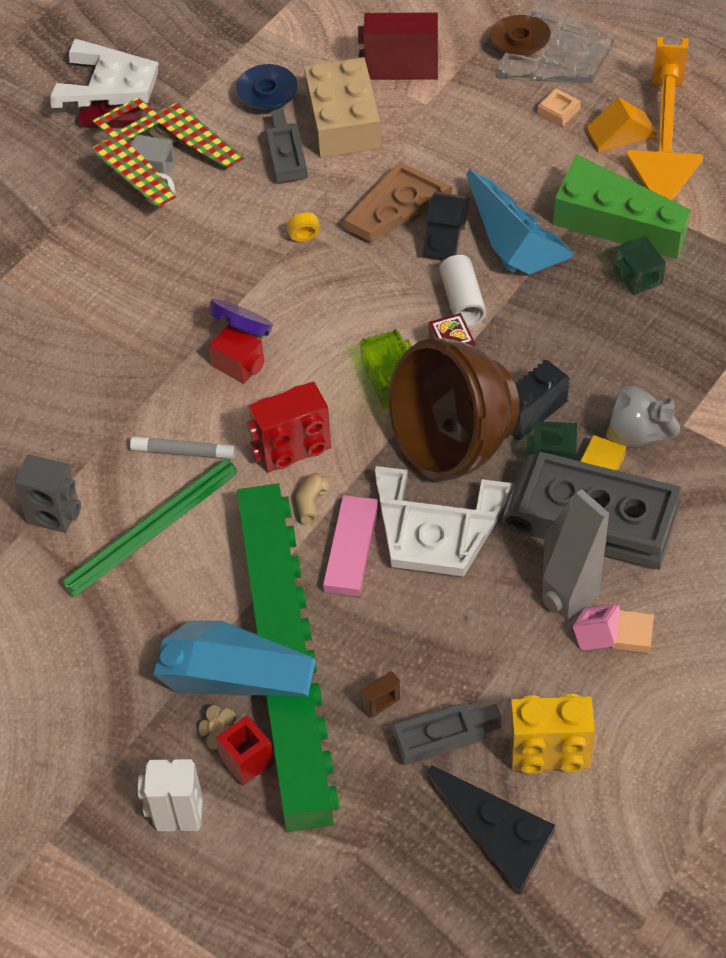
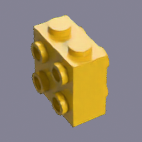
(551, 733)

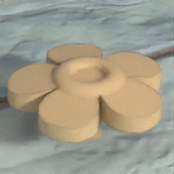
(218, 722)

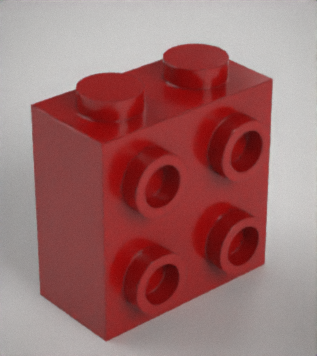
(289, 427)

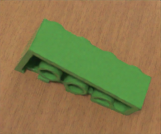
(618, 209)

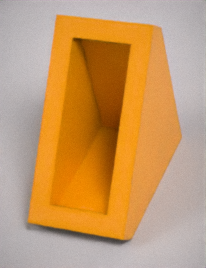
(619, 126)

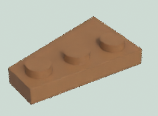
(393, 201)

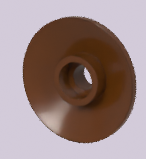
(520, 34)

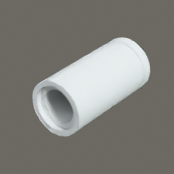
(462, 289)

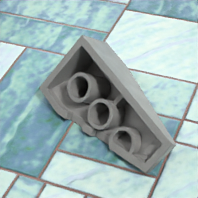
(574, 556)

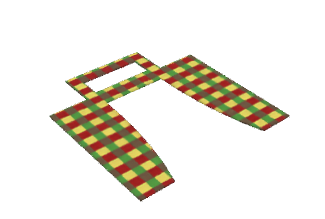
(136, 168)

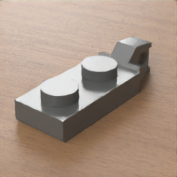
(285, 149)
(444, 731)

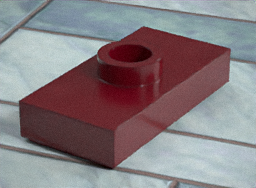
(101, 107)

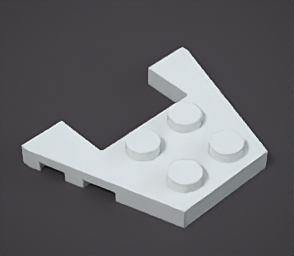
(116, 78)
(436, 535)

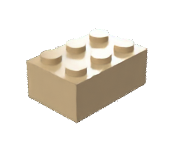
(342, 107)

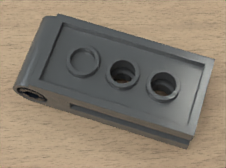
(638, 507)

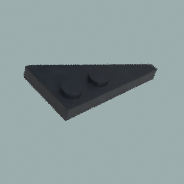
(506, 832)

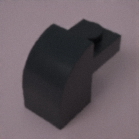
(445, 221)

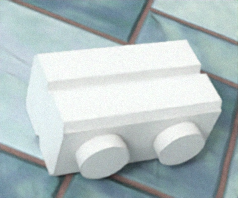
(171, 795)

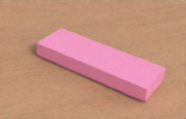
(351, 546)

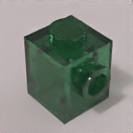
(639, 265)

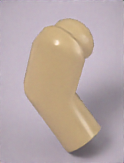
(313, 485)

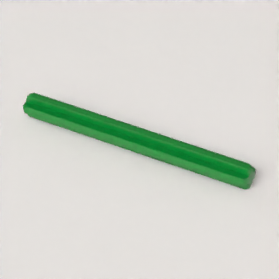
(148, 527)

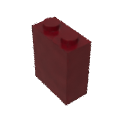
(400, 45)

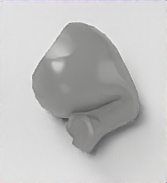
(641, 418)

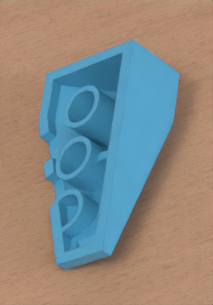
(514, 231)
(230, 660)

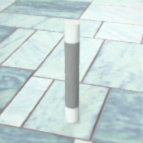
(183, 447)

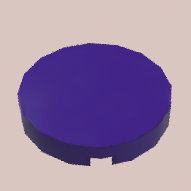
(240, 317)

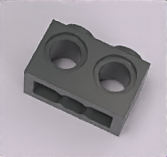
(47, 493)

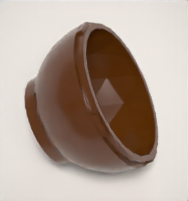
(444, 383)

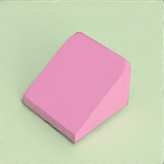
(597, 627)

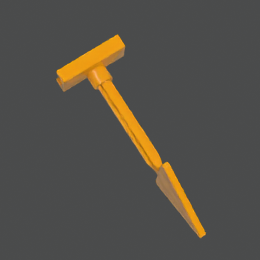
(665, 170)

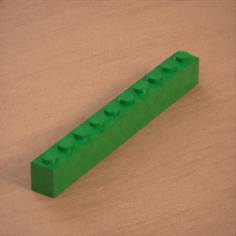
(277, 607)

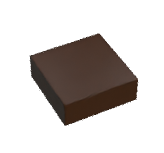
(380, 694)

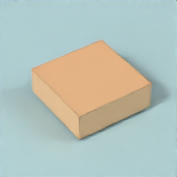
(559, 107)
(634, 632)

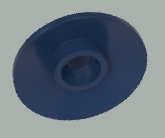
(266, 86)

